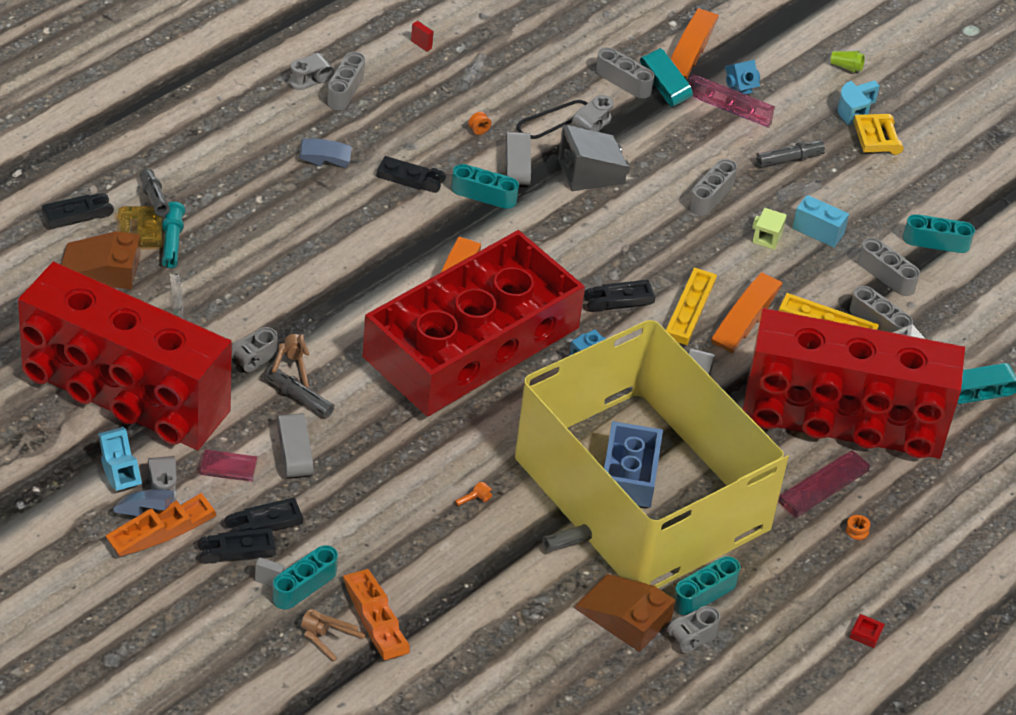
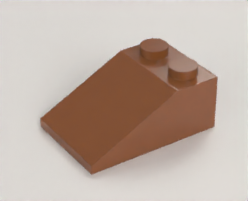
(106, 258)
(628, 609)

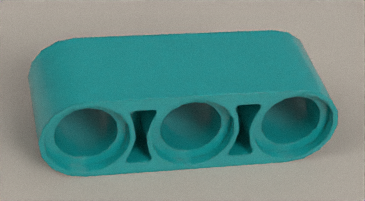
(667, 77)
(484, 186)
(938, 233)
(987, 383)
(305, 577)
(706, 585)

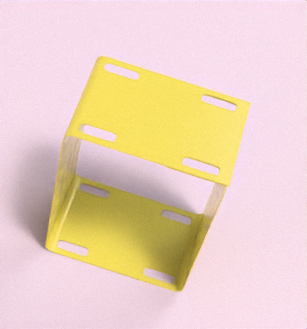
(696, 411)

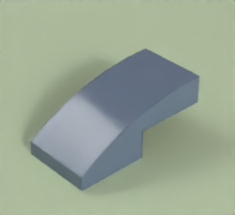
(320, 149)
(137, 502)

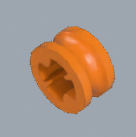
(479, 123)
(855, 533)

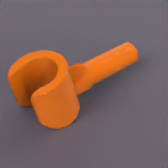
(481, 491)

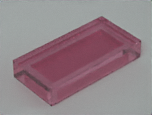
(228, 465)

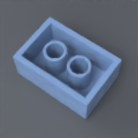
(634, 459)

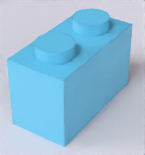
(820, 221)

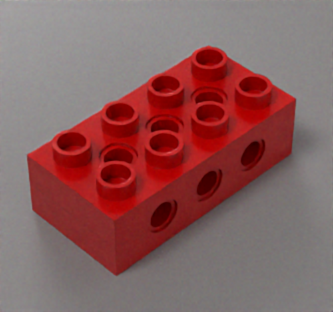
(472, 322)
(125, 356)
(853, 383)

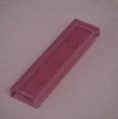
(731, 101)
(824, 483)

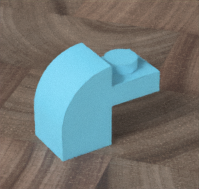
(856, 100)
(117, 459)

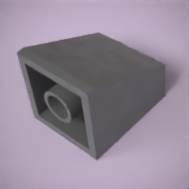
(591, 159)

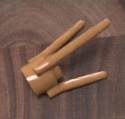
(294, 348)
(318, 623)

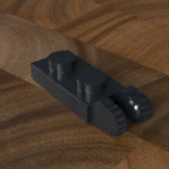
(410, 174)
(77, 209)
(619, 295)
(266, 516)
(237, 545)

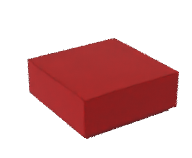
(422, 36)
(867, 631)

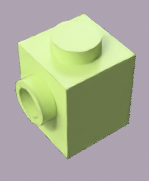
(769, 228)

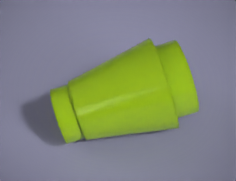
(848, 60)

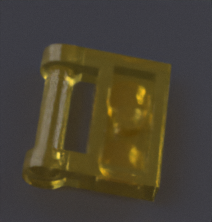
(148, 224)

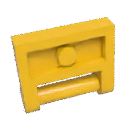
(872, 136)

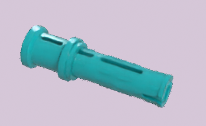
(172, 227)

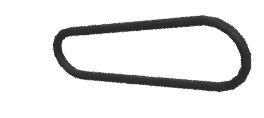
(546, 112)

